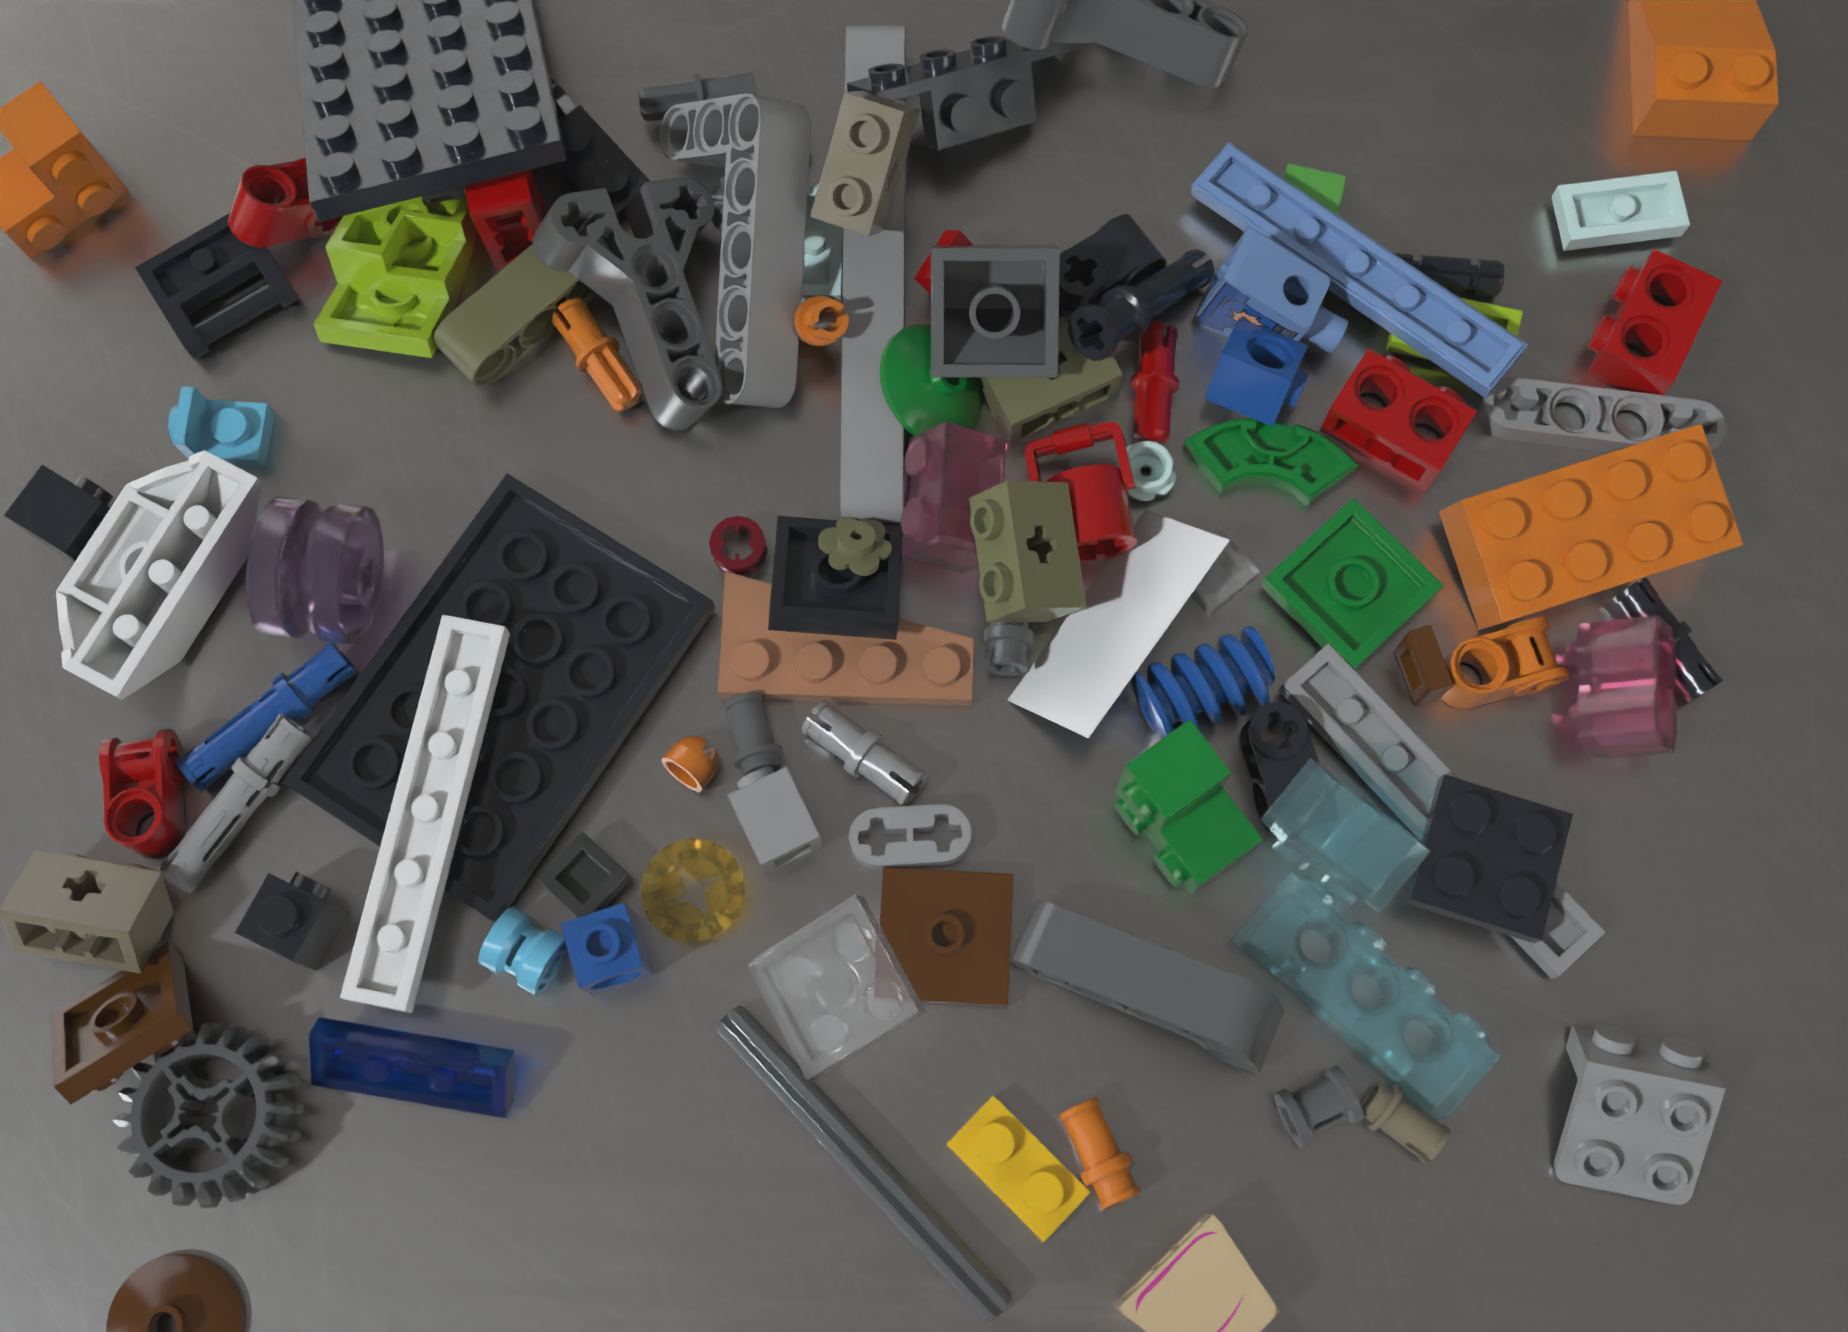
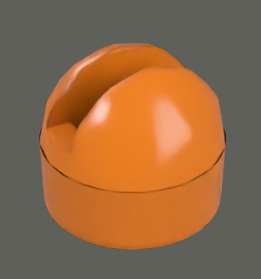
(690, 763)

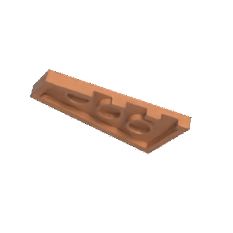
(916, 668)

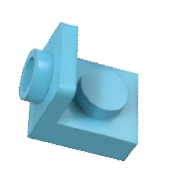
(227, 429)

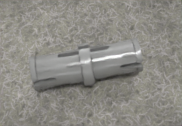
(864, 753)

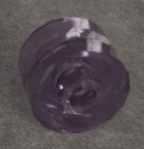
(315, 570)

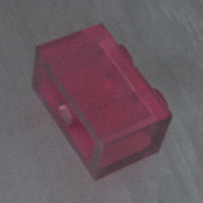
(943, 472)

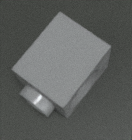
(774, 818)

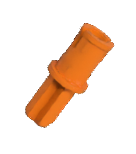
(597, 354)

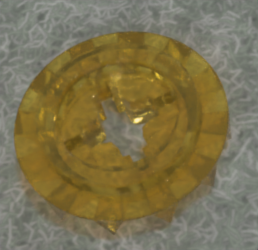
(663, 884)

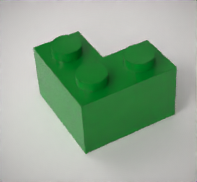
(1183, 808)

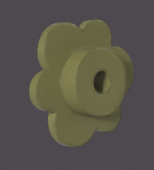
(855, 545)

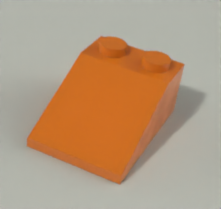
(1700, 69)

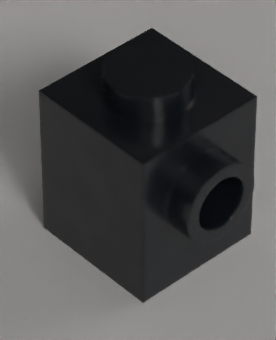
(60, 511)
(293, 919)

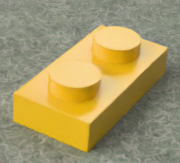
(1018, 1168)

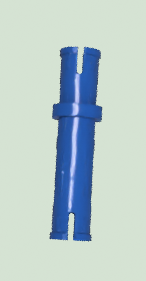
(290, 695)

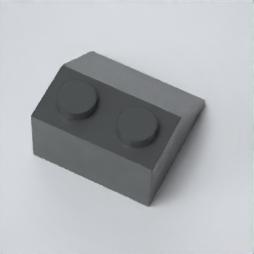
(994, 310)

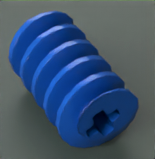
(1206, 682)

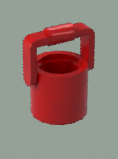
(1096, 491)

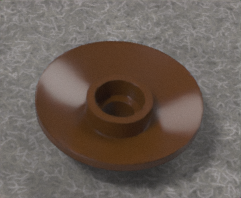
(187, 1287)

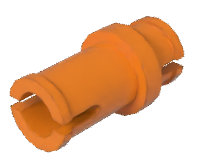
(820, 321)
(1100, 1155)

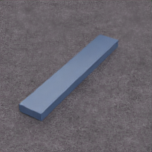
(1361, 271)

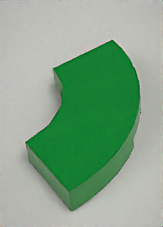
(1278, 456)

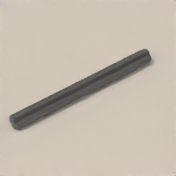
(865, 1164)

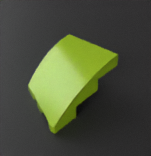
(397, 275)

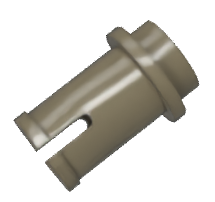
(1404, 1121)

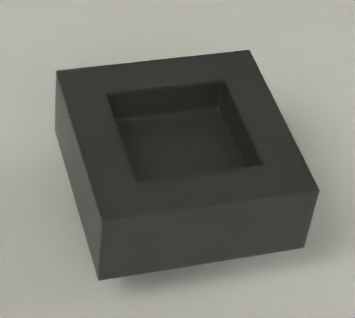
(584, 877)

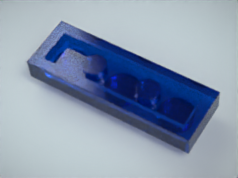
(412, 1067)

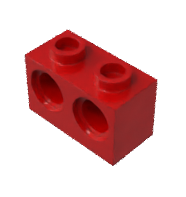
(506, 214)
(1658, 330)
(1390, 432)

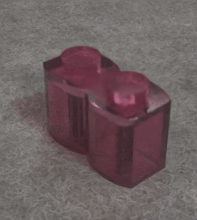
(1624, 687)

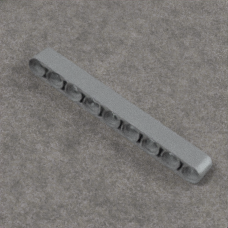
(875, 301)

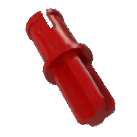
(1155, 383)

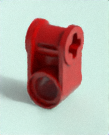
(276, 207)
(142, 780)

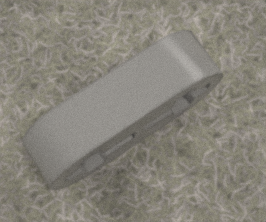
(910, 821)

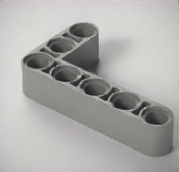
(763, 233)

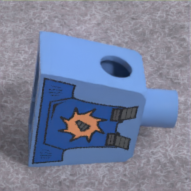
(1271, 290)

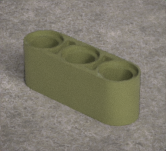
(506, 318)

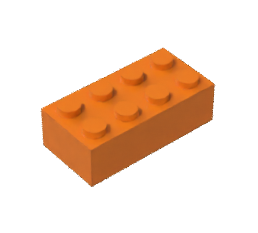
(1590, 526)

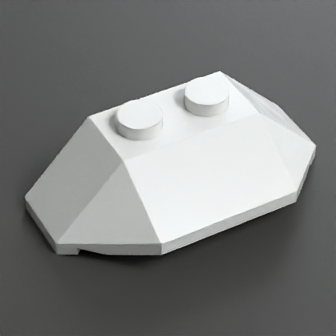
(155, 572)

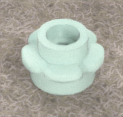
(1159, 461)

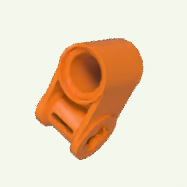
(1510, 662)

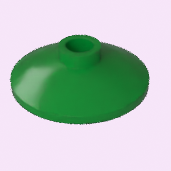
(917, 397)

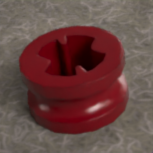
(738, 526)

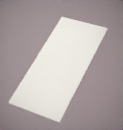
(1123, 621)

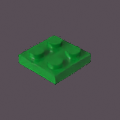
(1351, 584)

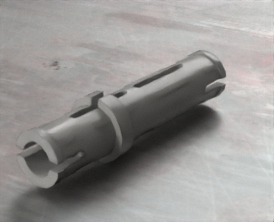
(227, 814)

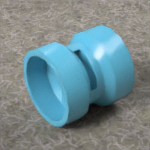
(523, 951)

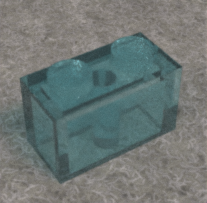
(1344, 837)

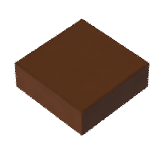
(1423, 665)

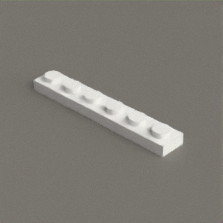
(425, 815)

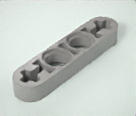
(1600, 413)

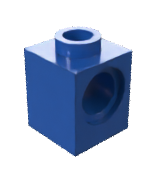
(1258, 373)
(607, 949)

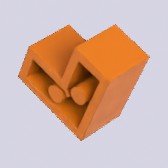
(50, 175)

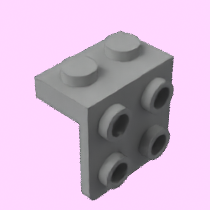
(1638, 1114)

